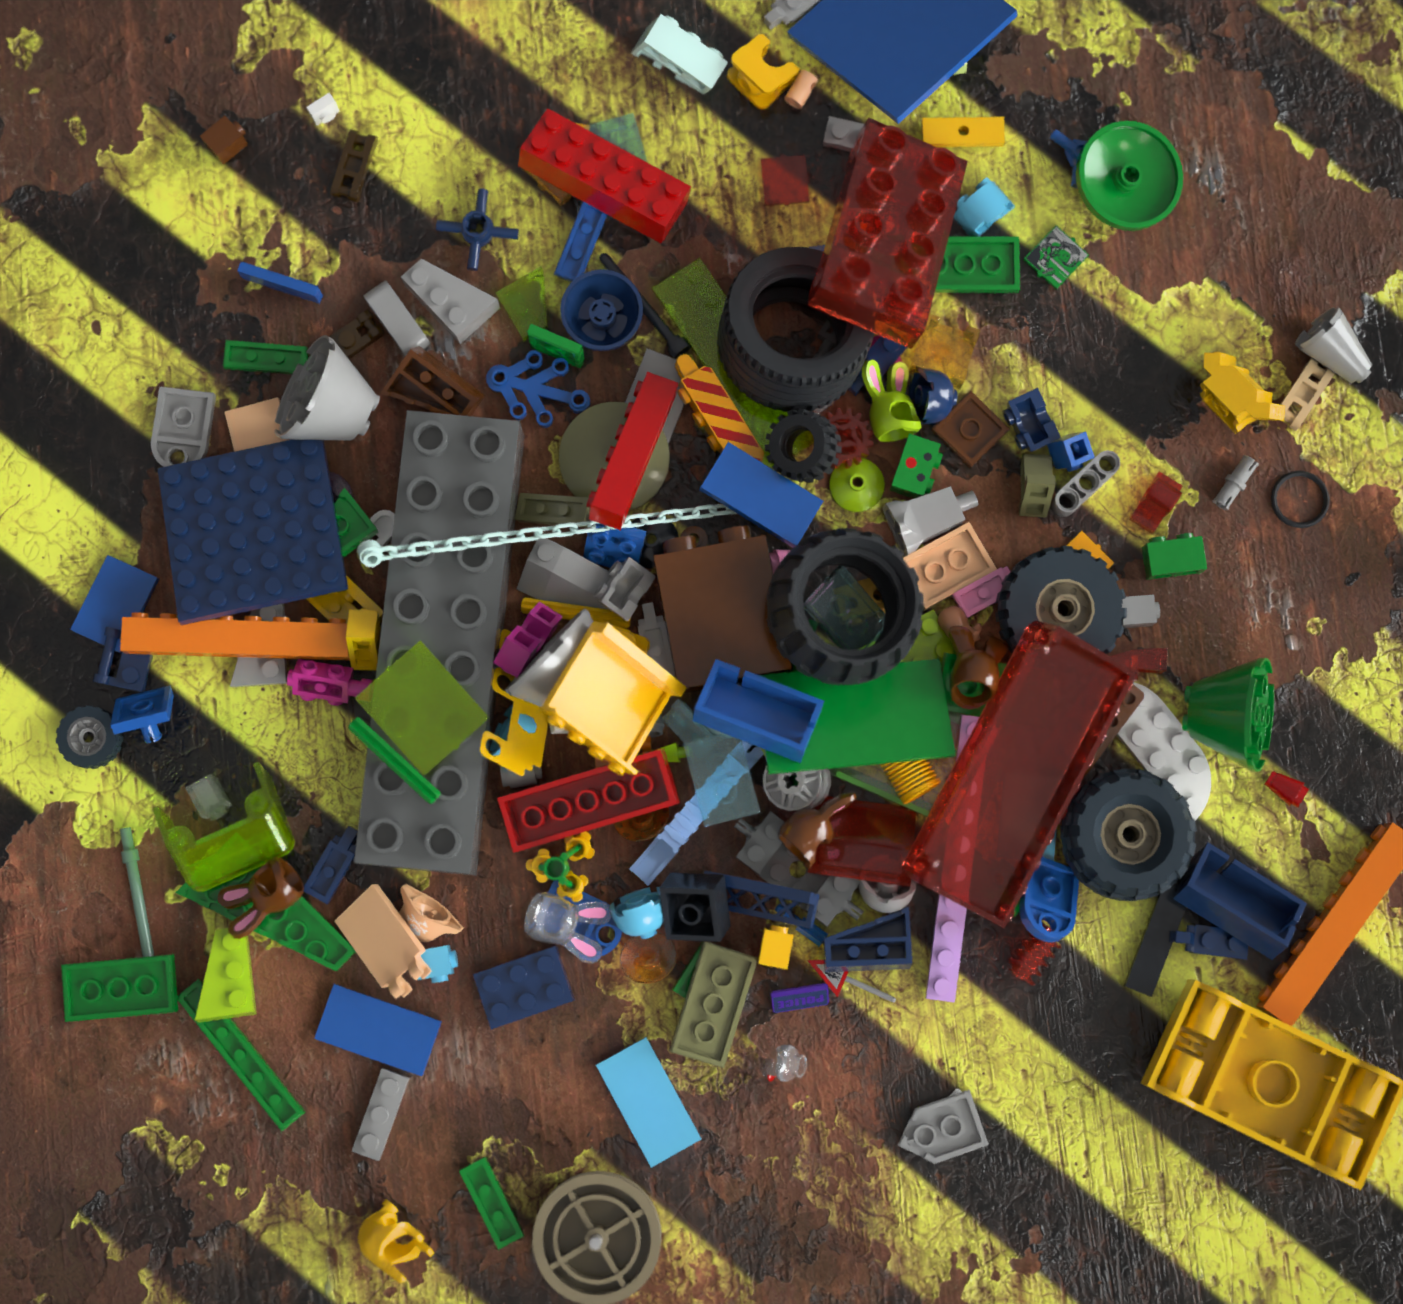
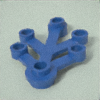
(533, 387)

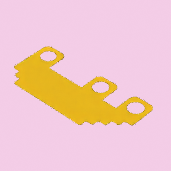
(521, 748)

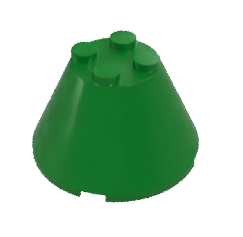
(1233, 712)

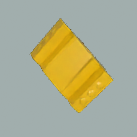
(1235, 394)

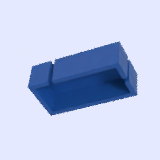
(758, 711)

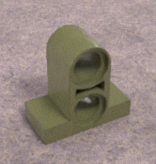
(1036, 485)

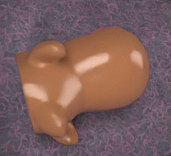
(956, 616)

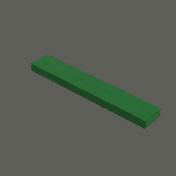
(245, 1062)

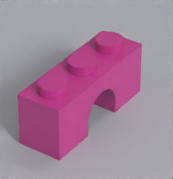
(528, 640)

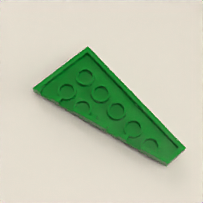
(297, 927)

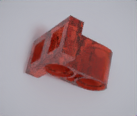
(1156, 502)

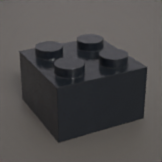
(695, 907)

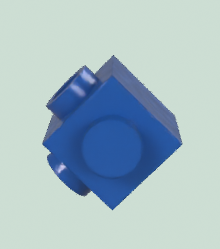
(1071, 451)

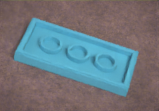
(648, 1102)

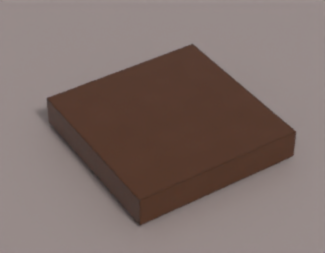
(970, 429)

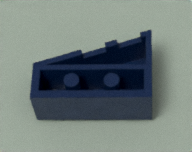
(872, 946)

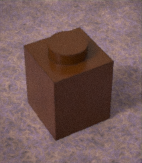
(224, 139)

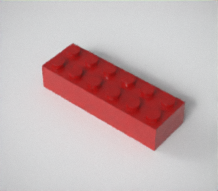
(604, 175)
(587, 801)

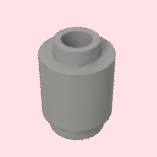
(515, 781)

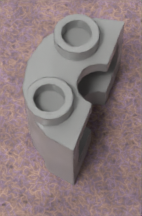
(624, 588)

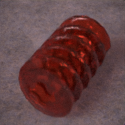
(1032, 957)

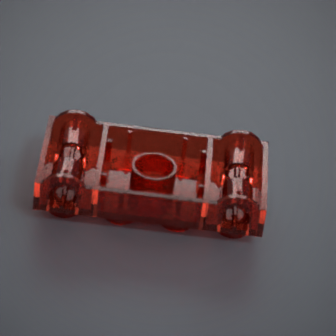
(889, 233)

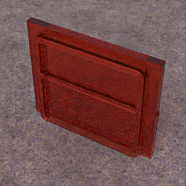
(867, 843)

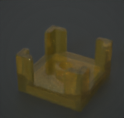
(945, 350)

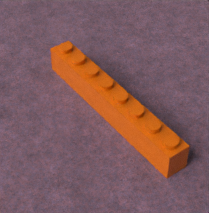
(235, 637)
(1335, 927)

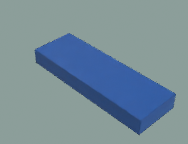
(580, 243)
(280, 282)

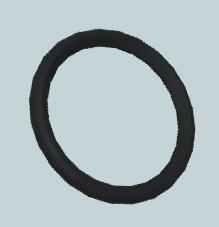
(1318, 481)

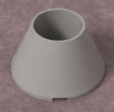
(545, 669)

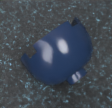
(932, 395)

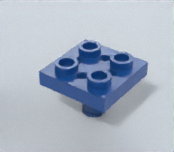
(614, 545)

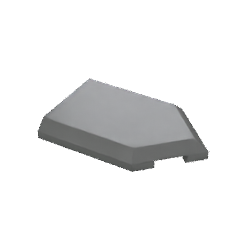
(944, 1128)

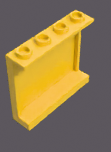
(610, 696)

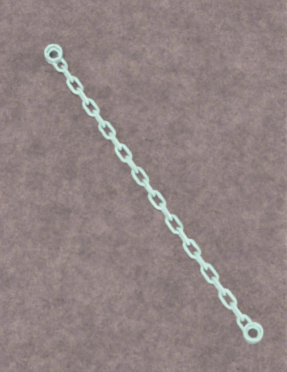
(371, 552)

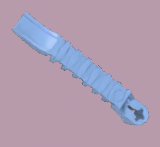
(676, 833)

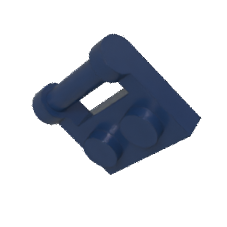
(132, 669)

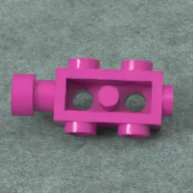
(325, 682)

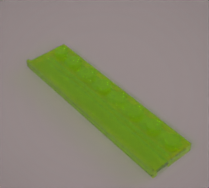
(696, 309)

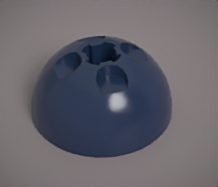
(598, 296)

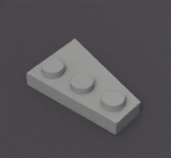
(261, 670)

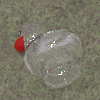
(786, 1064)

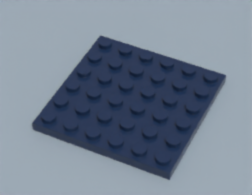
(251, 529)

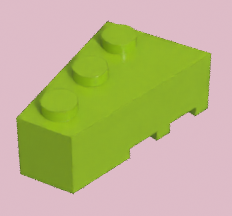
(228, 980)

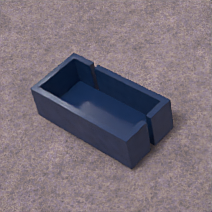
(1240, 901)

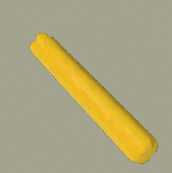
(568, 611)

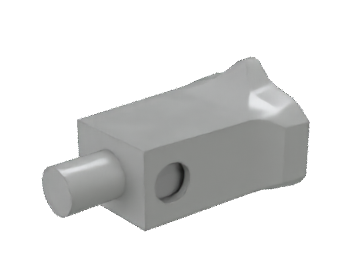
(926, 517)

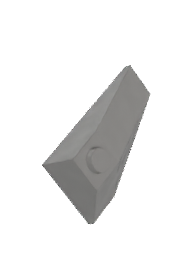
(561, 575)

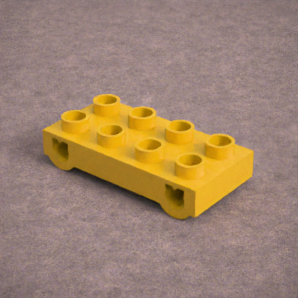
(1274, 1083)

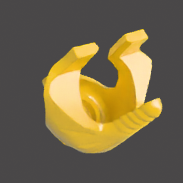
(378, 1241)

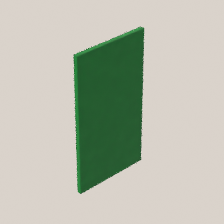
(873, 722)

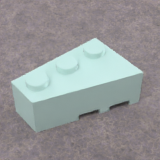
(681, 53)

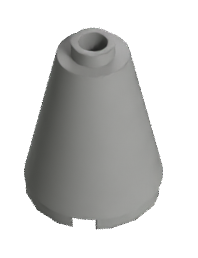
(1335, 346)

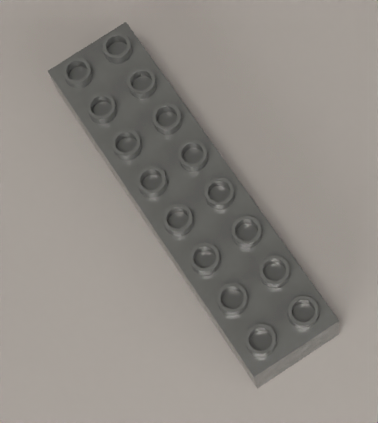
(453, 482)

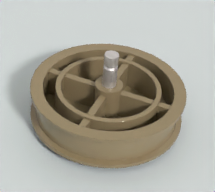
(597, 1238)

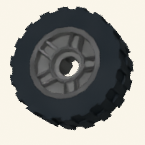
(73, 733)

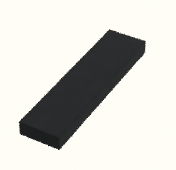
(1155, 943)

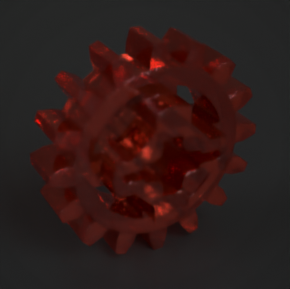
(852, 443)

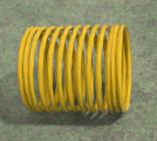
(918, 791)

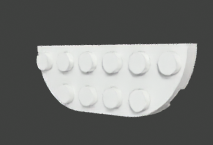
(1167, 751)

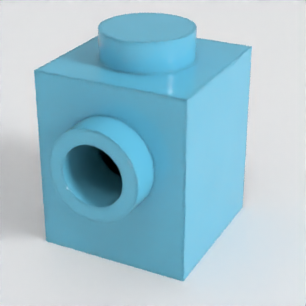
(441, 962)

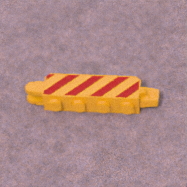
(714, 408)

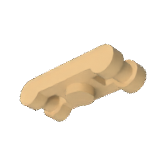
(1305, 392)

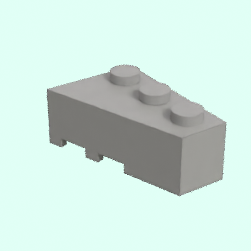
(449, 299)

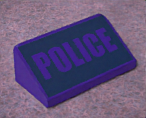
(799, 997)

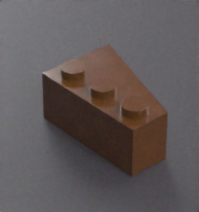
(432, 385)

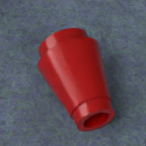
(1287, 788)

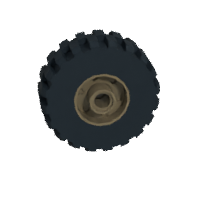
(1065, 579)

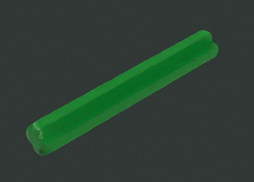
(394, 760)

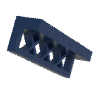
(771, 891)

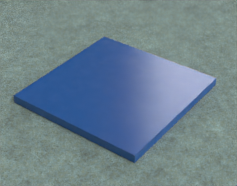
(899, 48)

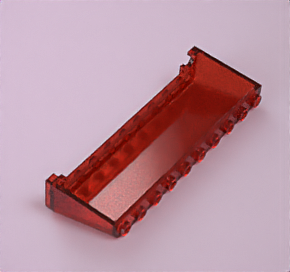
(1018, 772)

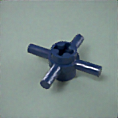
(470, 222)

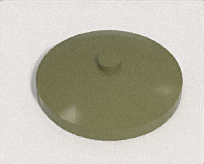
(587, 445)

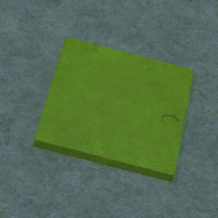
(422, 708)

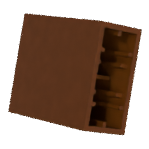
(717, 605)

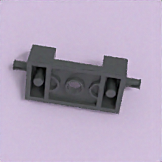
(772, 860)

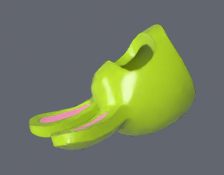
(891, 410)

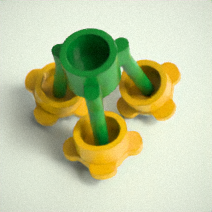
(558, 868)

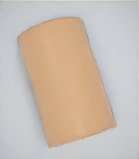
(801, 89)

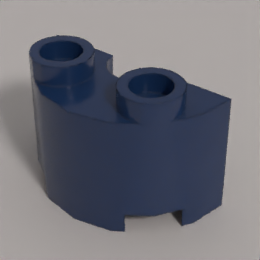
(1030, 421)

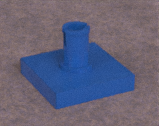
(143, 712)

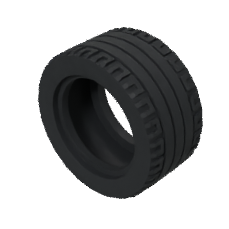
(761, 371)

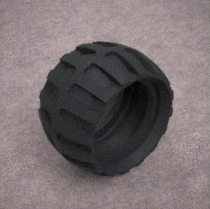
(888, 573)

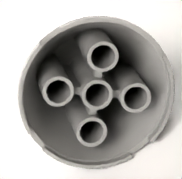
(325, 397)

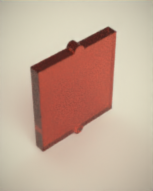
(784, 180)

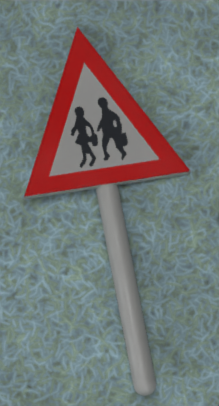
(836, 980)

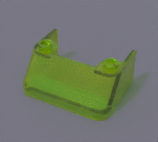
(234, 848)

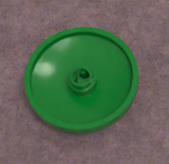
(1129, 175)

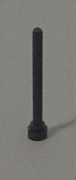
(676, 344)

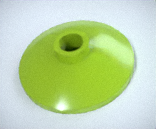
(857, 498)

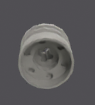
(809, 793)

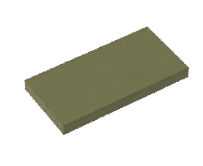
(713, 1004)

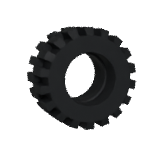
(782, 441)

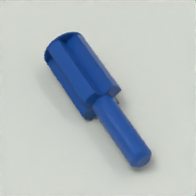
(816, 934)

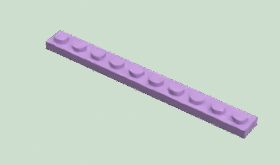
(948, 921)

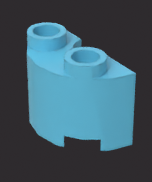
(982, 208)

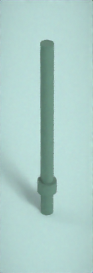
(130, 857)

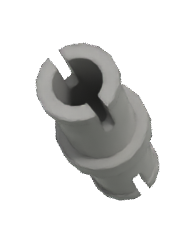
(1235, 482)

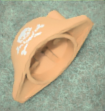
(426, 915)

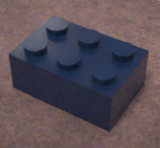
(524, 987)

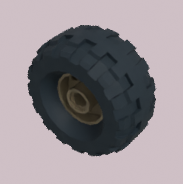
(1158, 831)

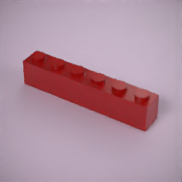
(633, 450)

